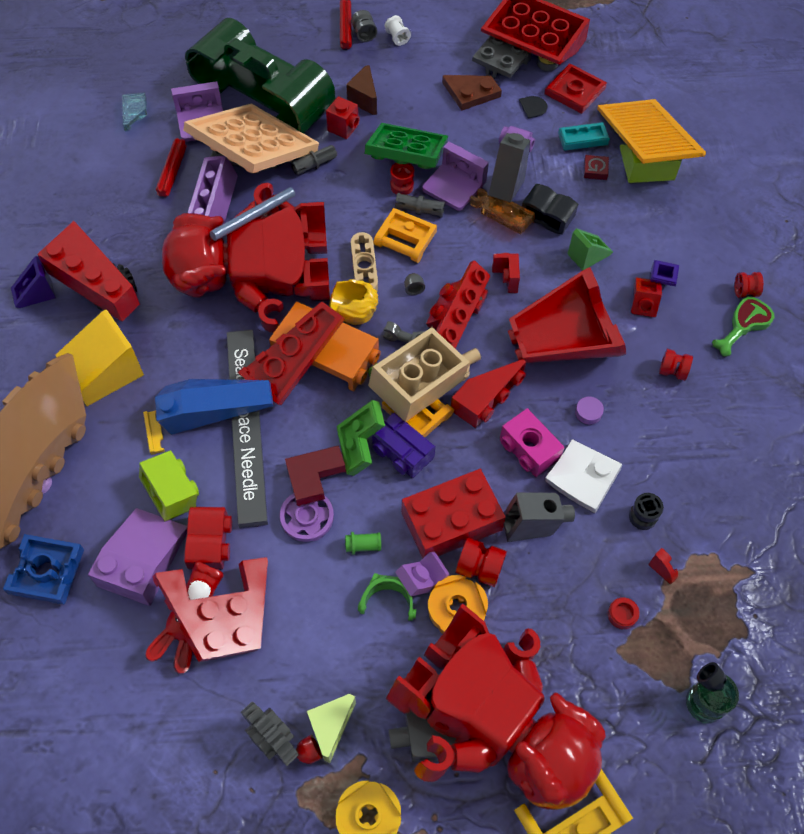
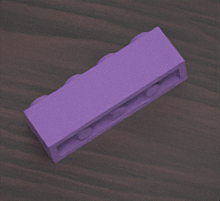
(214, 188)

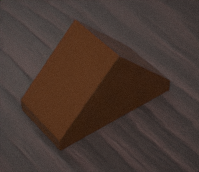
(362, 91)

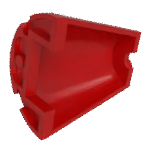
(567, 324)

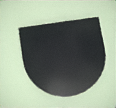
(533, 106)

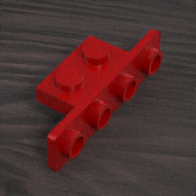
(457, 303)

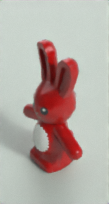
(201, 584)

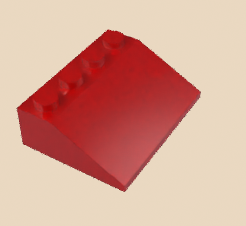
(538, 28)

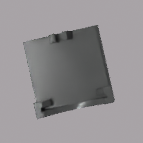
(500, 57)

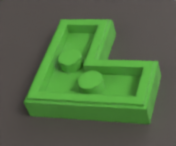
(354, 434)

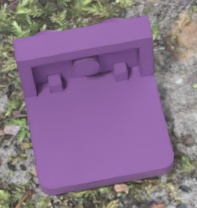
(195, 102)
(457, 177)

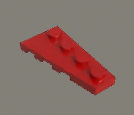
(294, 352)

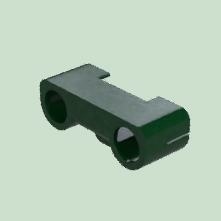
(234, 60)

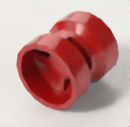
(402, 178)
(670, 361)

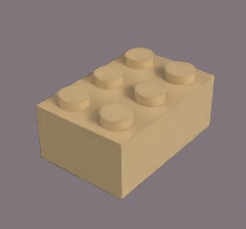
(418, 374)

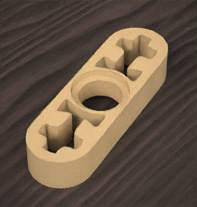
(368, 255)

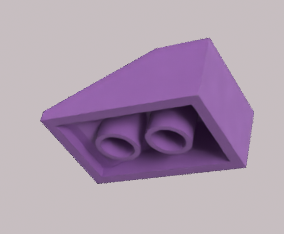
(135, 554)

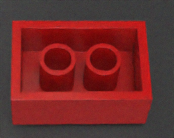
(452, 512)

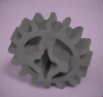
(269, 733)

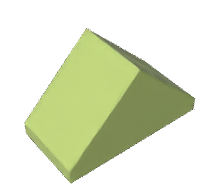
(330, 722)

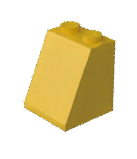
(102, 358)

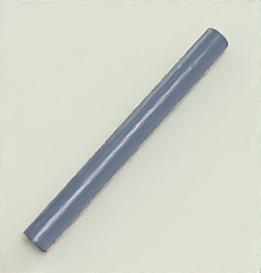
(251, 214)

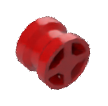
(748, 284)

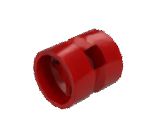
(481, 562)

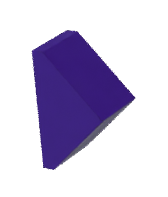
(32, 285)

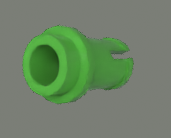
(362, 542)

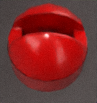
(308, 750)

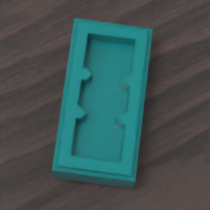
(583, 136)

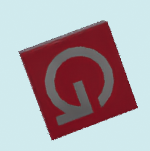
(596, 167)

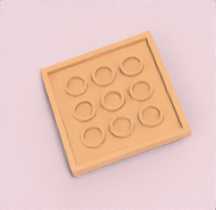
(251, 137)

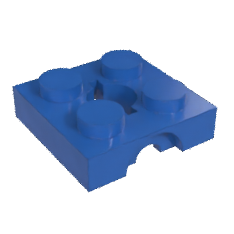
(48, 586)

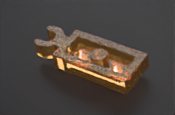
(506, 213)

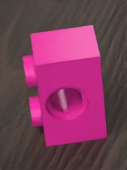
(528, 428)

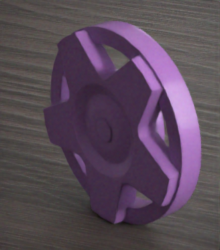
(306, 519)

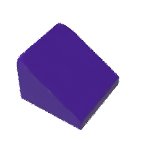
(664, 273)

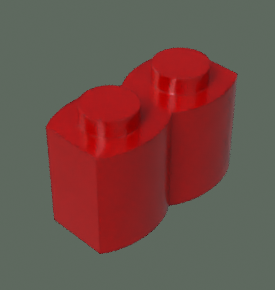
(207, 537)

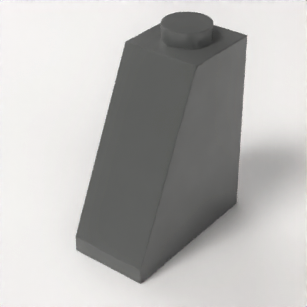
(510, 167)

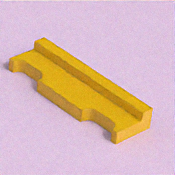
(154, 432)

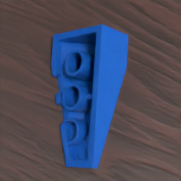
(208, 401)

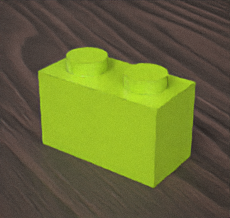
(168, 485)

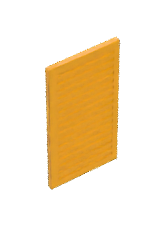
(650, 131)

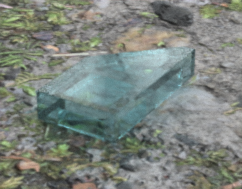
(134, 108)

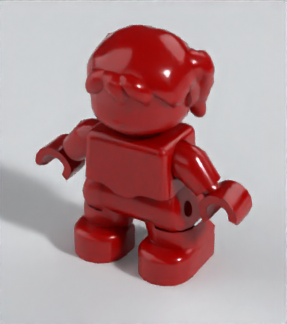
(257, 256)
(489, 706)

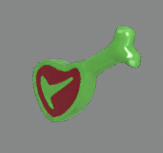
(748, 316)

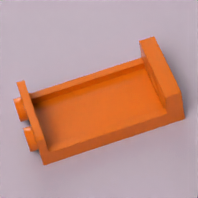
(346, 353)

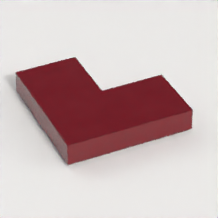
(307, 470)

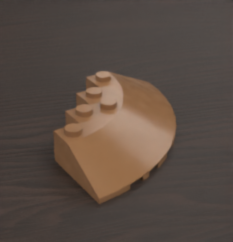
(33, 438)

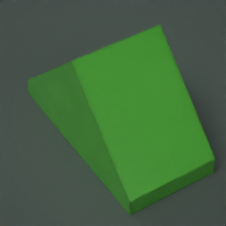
(587, 249)

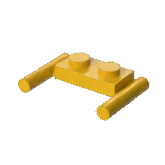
(598, 817)

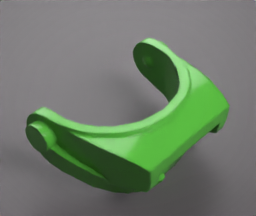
(384, 582)

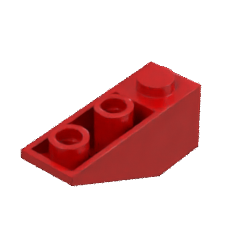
(481, 394)

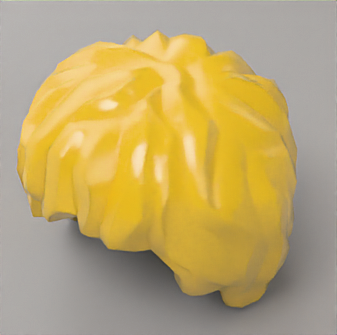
(354, 301)

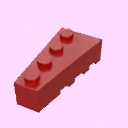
(86, 270)

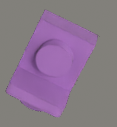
(422, 575)

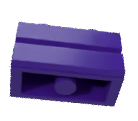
(403, 446)

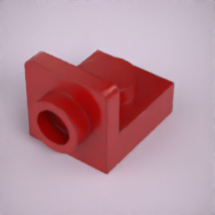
(509, 266)
(646, 297)

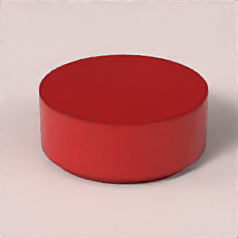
(623, 613)

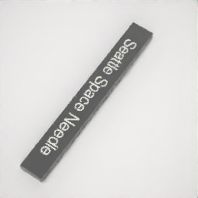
(247, 440)

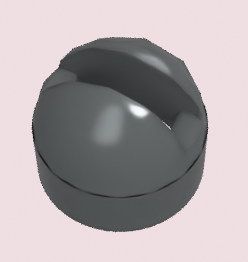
(414, 284)

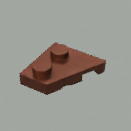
(471, 89)

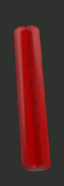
(345, 24)
(171, 167)

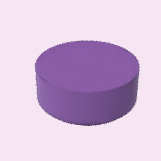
(589, 410)

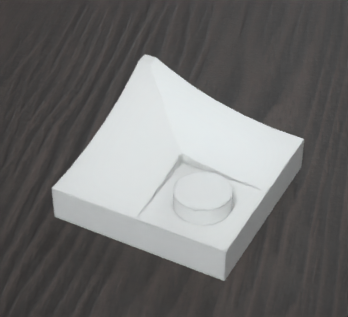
(583, 475)

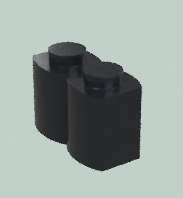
(550, 209)

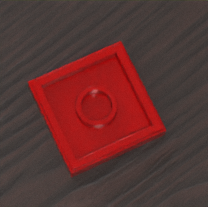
(575, 88)

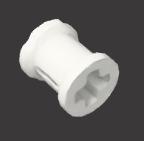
(396, 28)

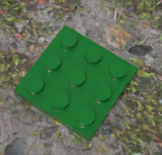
(406, 145)

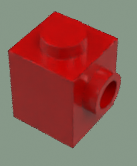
(342, 117)

